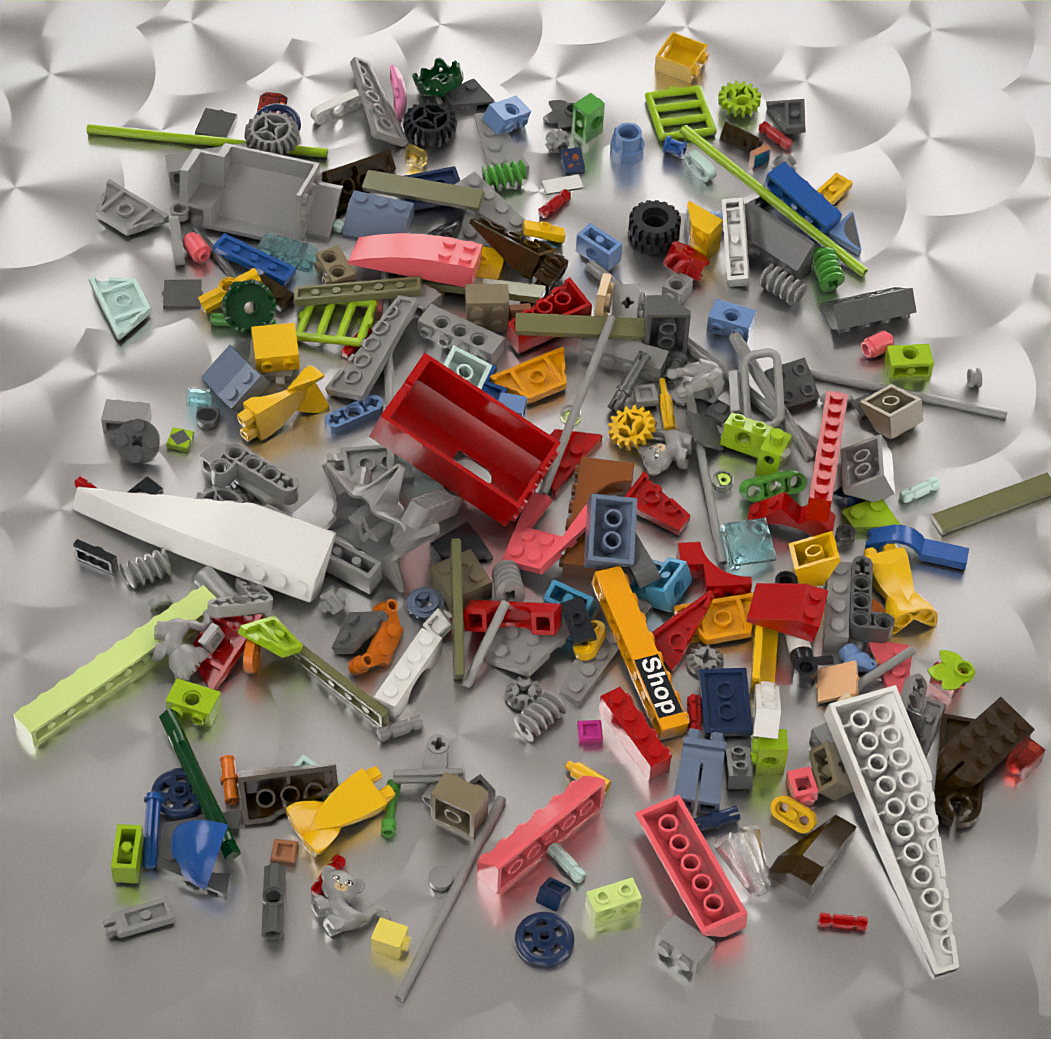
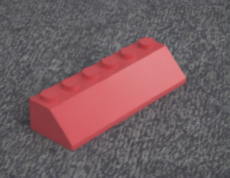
(545, 827)
(693, 868)

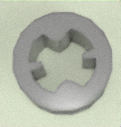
(974, 377)

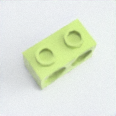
(613, 902)

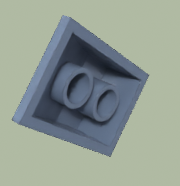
(235, 379)

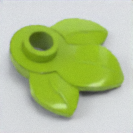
(950, 670)

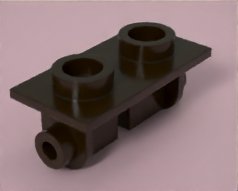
(740, 138)

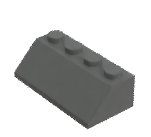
(777, 243)
(869, 307)

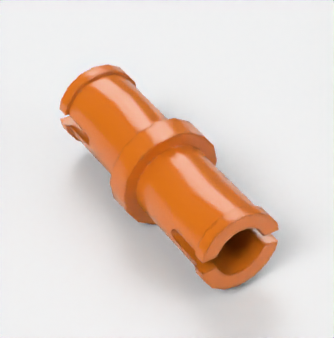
(229, 780)

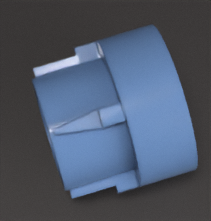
(627, 144)

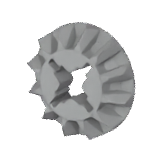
(696, 656)
(522, 701)

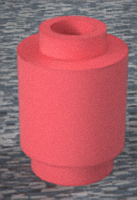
(196, 247)
(877, 344)

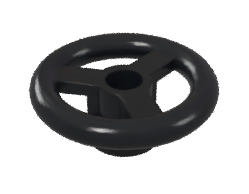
(445, 230)

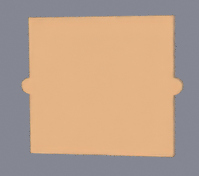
(836, 681)

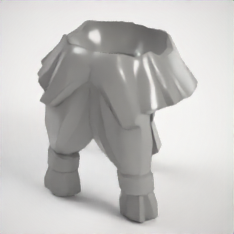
(705, 385)

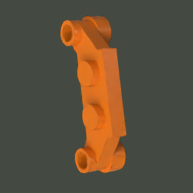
(382, 643)

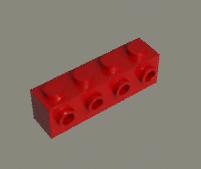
(635, 733)

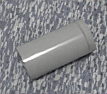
(214, 583)

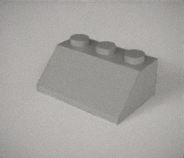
(868, 469)

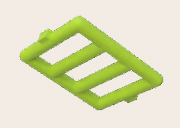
(674, 91)
(340, 338)

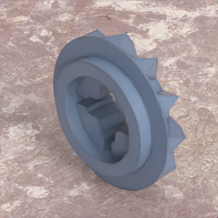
(422, 595)

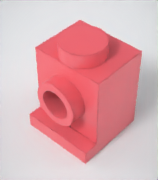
(802, 786)

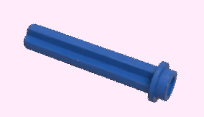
(151, 833)

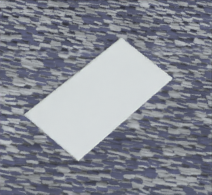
(558, 184)

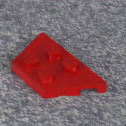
(578, 445)
(220, 662)

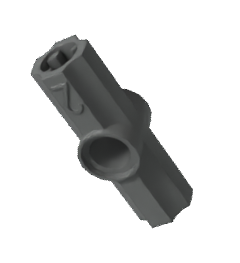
(273, 912)

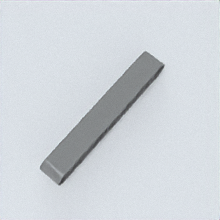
(431, 508)

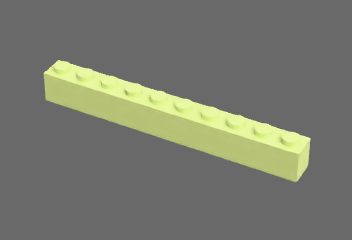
(105, 672)

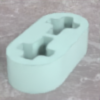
(700, 165)

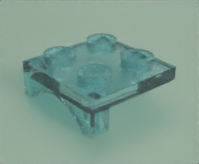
(748, 542)

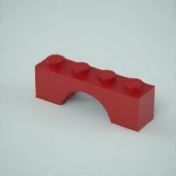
(536, 617)

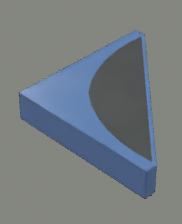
(847, 234)

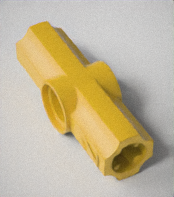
(213, 298)

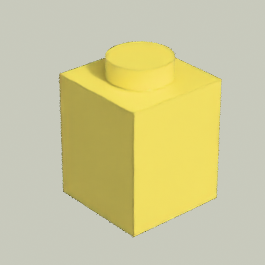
(390, 938)

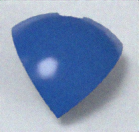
(196, 848)

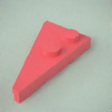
(886, 651)

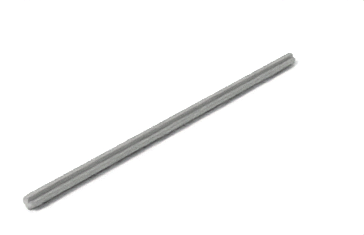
(700, 353)

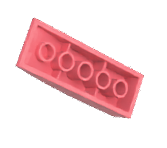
(422, 255)

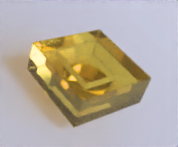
(415, 156)

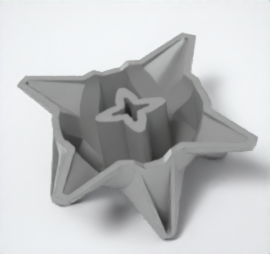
(370, 517)

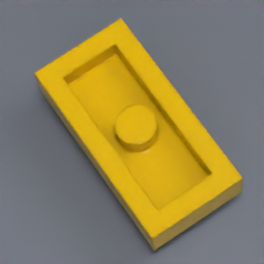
(835, 188)

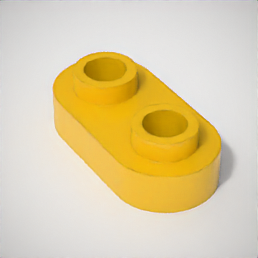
(589, 651)
(794, 815)

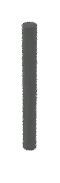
(220, 259)

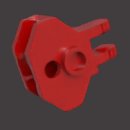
(686, 260)

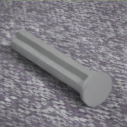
(411, 776)

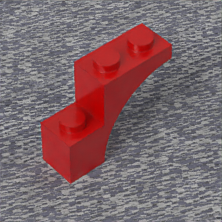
(785, 511)
(713, 578)

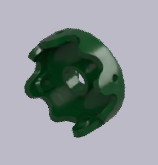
(439, 81)
(239, 295)

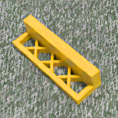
(763, 656)

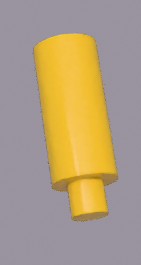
(579, 770)

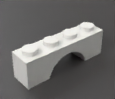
(419, 656)
(766, 710)

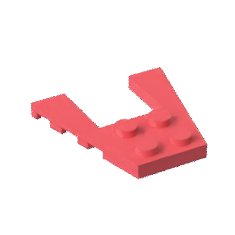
(539, 550)

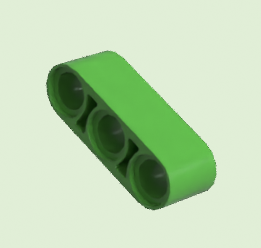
(782, 485)

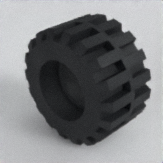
(653, 226)

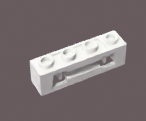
(735, 242)

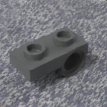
(739, 768)

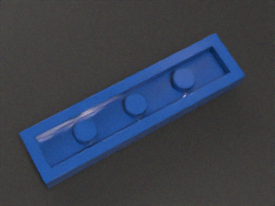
(253, 258)

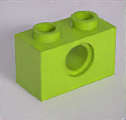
(909, 361)
(736, 437)
(185, 693)
(770, 754)
(127, 853)

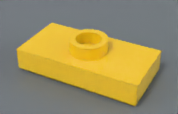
(544, 231)

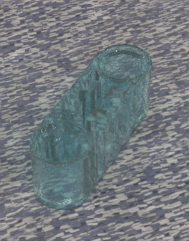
(293, 252)

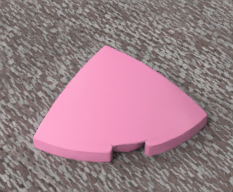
(399, 92)

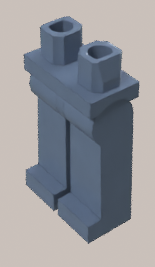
(699, 754)

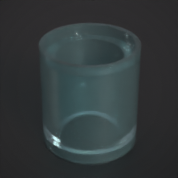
(198, 397)

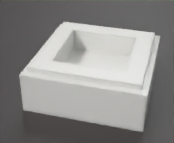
(438, 623)

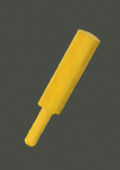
(666, 407)

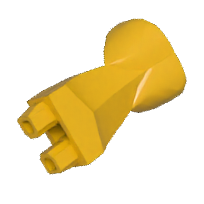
(268, 413)
(894, 582)
(349, 803)

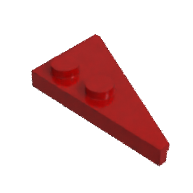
(677, 633)

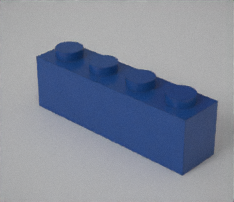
(802, 198)

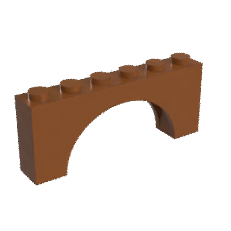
(594, 477)

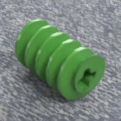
(504, 174)
(827, 269)

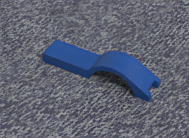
(927, 549)

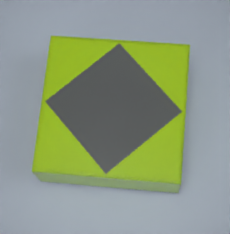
(180, 439)

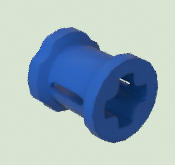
(675, 147)

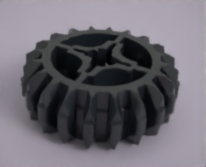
(430, 124)

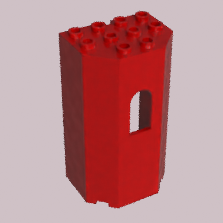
(446, 414)

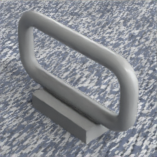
(740, 386)

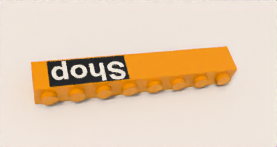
(640, 653)

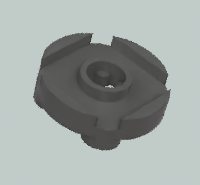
(137, 454)

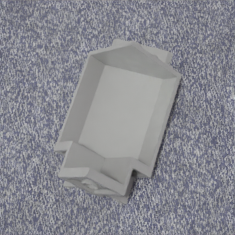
(259, 193)

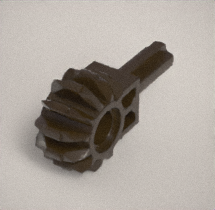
(550, 272)

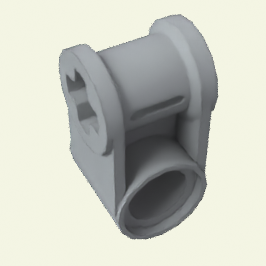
(436, 758)

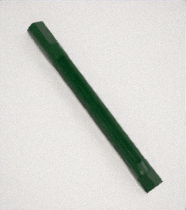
(197, 780)

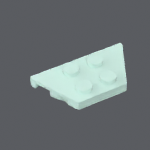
(121, 303)

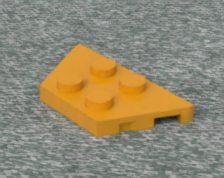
(535, 377)
(724, 619)

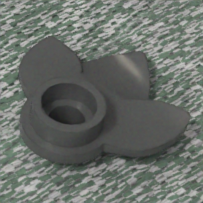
(561, 114)

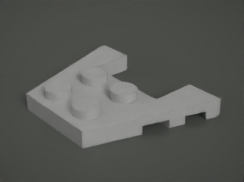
(521, 650)

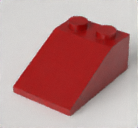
(788, 608)

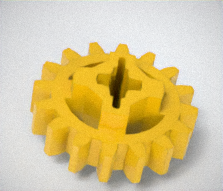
(641, 423)

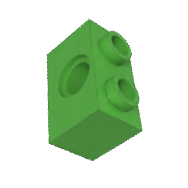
(588, 117)

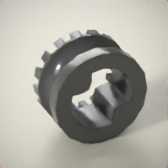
(848, 530)

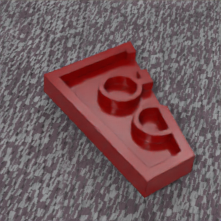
(657, 506)

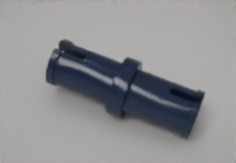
(717, 818)

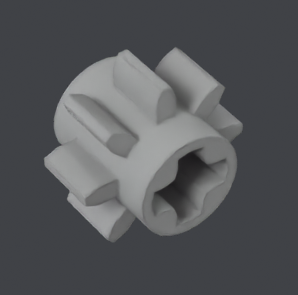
(557, 140)
(783, 158)
(332, 599)

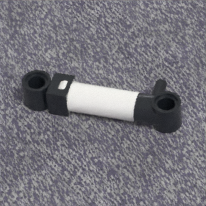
(800, 650)

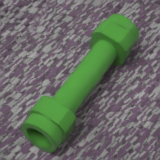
(389, 824)

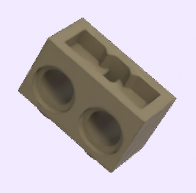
(334, 266)

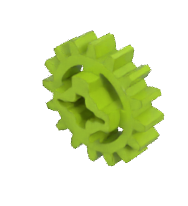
(739, 98)

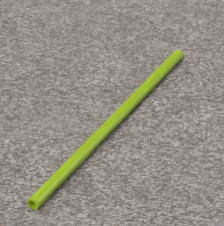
(189, 138)
(773, 200)

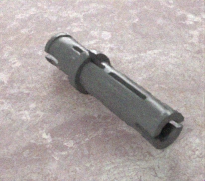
(624, 390)

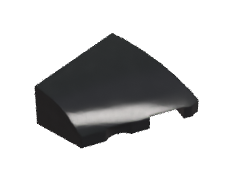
(469, 540)

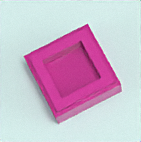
(590, 732)

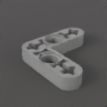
(251, 600)

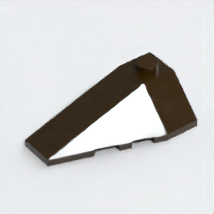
(353, 174)
(517, 251)
(271, 790)
(810, 858)

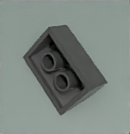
(666, 324)

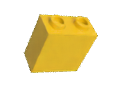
(682, 58)
(275, 347)

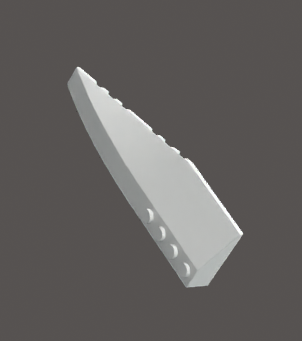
(221, 534)
(899, 808)

